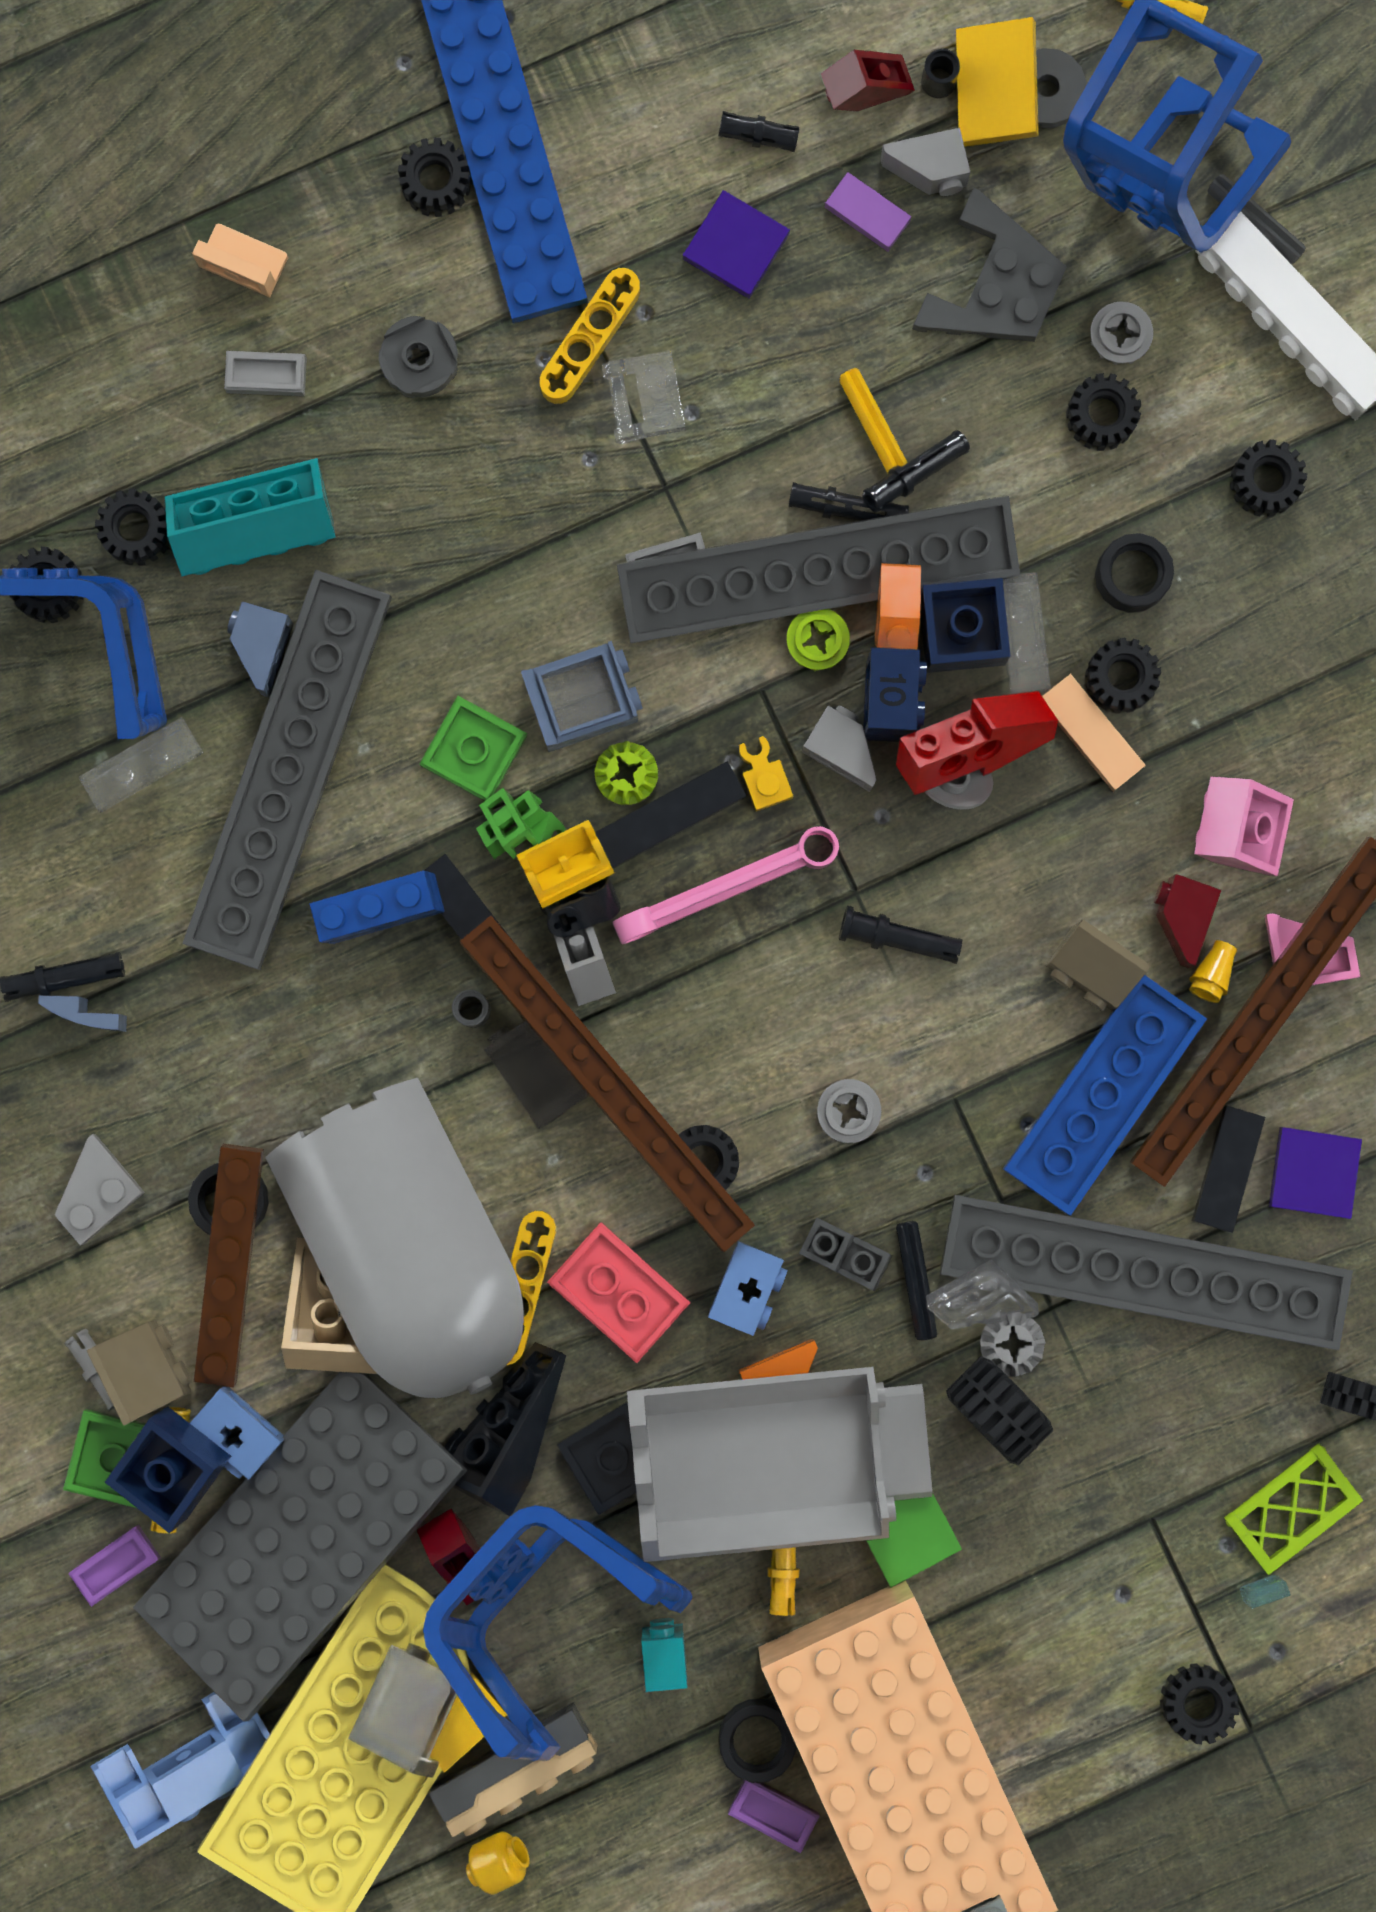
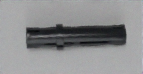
(904, 479)
(801, 498)
(68, 975)

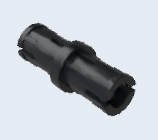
(758, 131)

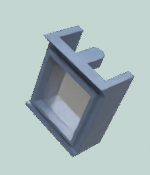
(582, 696)

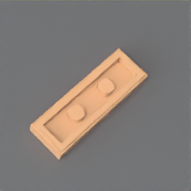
(1093, 733)

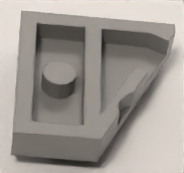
(95, 1192)

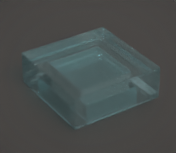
(1264, 1591)

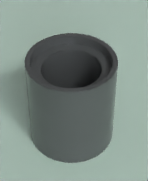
(458, 1001)

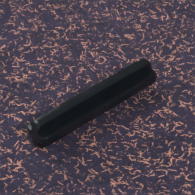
(916, 1280)

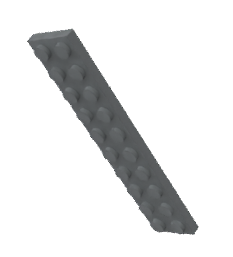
(814, 568)
(287, 770)
(1150, 1272)

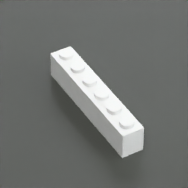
(1295, 315)

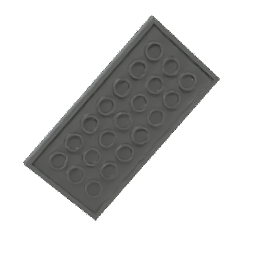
(299, 1541)

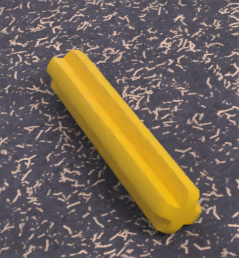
(872, 419)

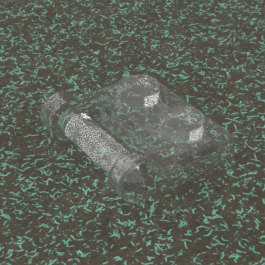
(657, 396)

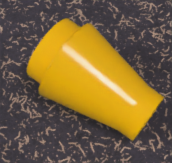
(1213, 974)

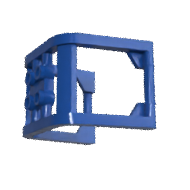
(1138, 180)
(133, 715)
(496, 1577)

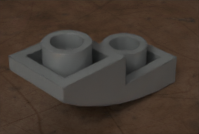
(845, 1254)

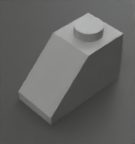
(930, 162)
(842, 746)
(585, 965)

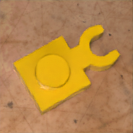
(766, 780)

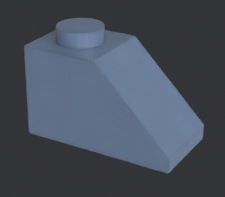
(260, 642)

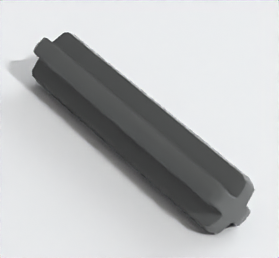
(1278, 235)

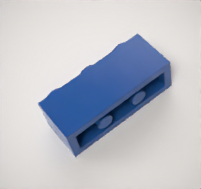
(377, 907)

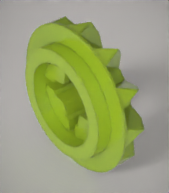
(824, 622)
(620, 790)

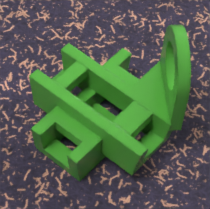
(531, 821)

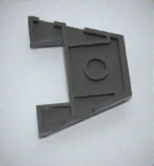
(1012, 287)

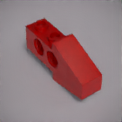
(979, 739)

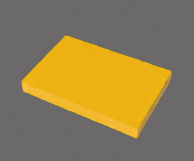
(997, 82)

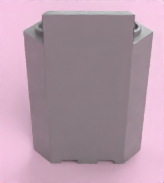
(775, 1462)

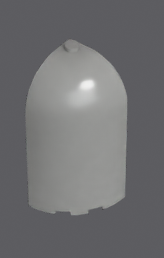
(404, 1243)

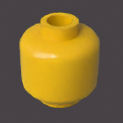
(497, 1862)

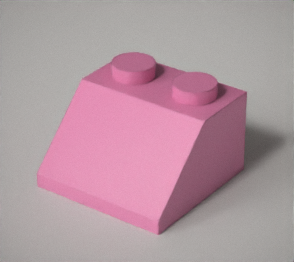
(1243, 825)

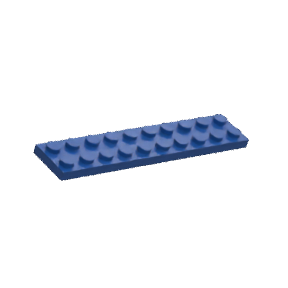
(505, 156)

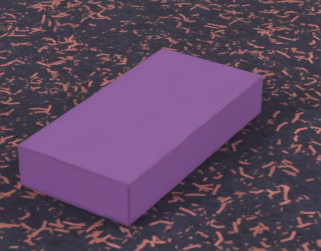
(867, 211)
(114, 1565)
(774, 1814)

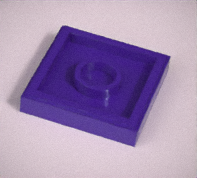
(736, 244)
(1315, 1172)

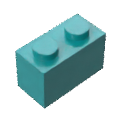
(664, 1655)

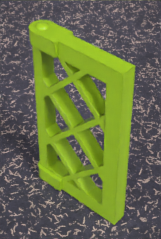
(1324, 1519)

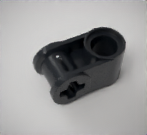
(583, 909)

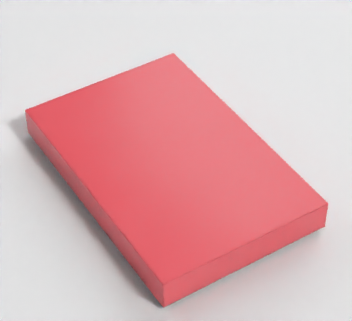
(618, 1292)

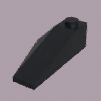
(508, 1432)

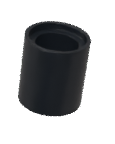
(944, 60)

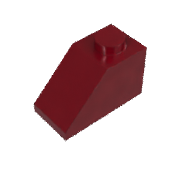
(866, 80)
(1185, 915)
(448, 1545)

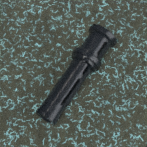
(880, 932)

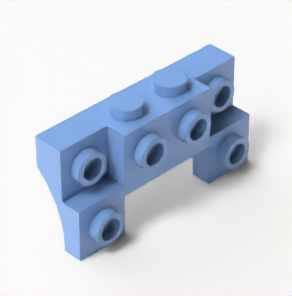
(183, 1780)

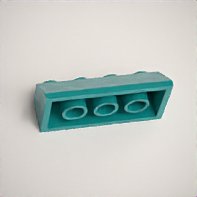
(248, 517)

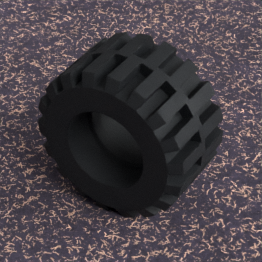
(999, 1410)

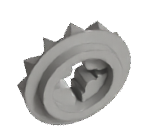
(1136, 324)
(866, 1103)
(1026, 1357)

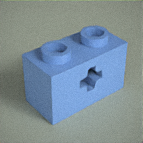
(728, 1303)
(258, 1435)

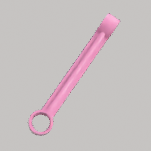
(649, 919)

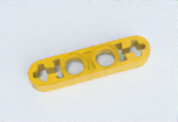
(594, 338)
(531, 1288)

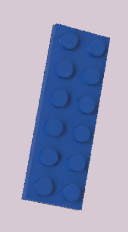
(1104, 1095)

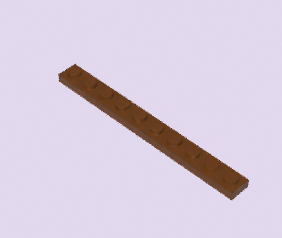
(1260, 1017)
(606, 1084)

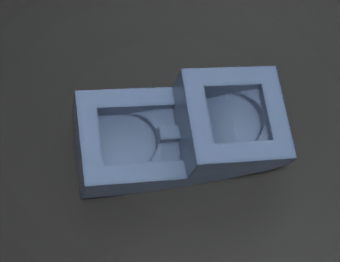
(75, 1010)

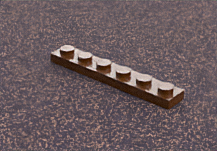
(228, 1265)

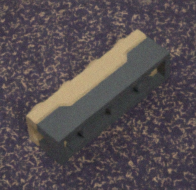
(499, 1783)

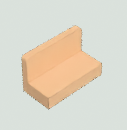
(241, 259)

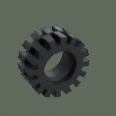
(428, 155)
(1108, 389)
(1284, 461)
(110, 522)
(50, 608)
(1123, 699)
(722, 1144)
(1349, 1395)
(1222, 1714)

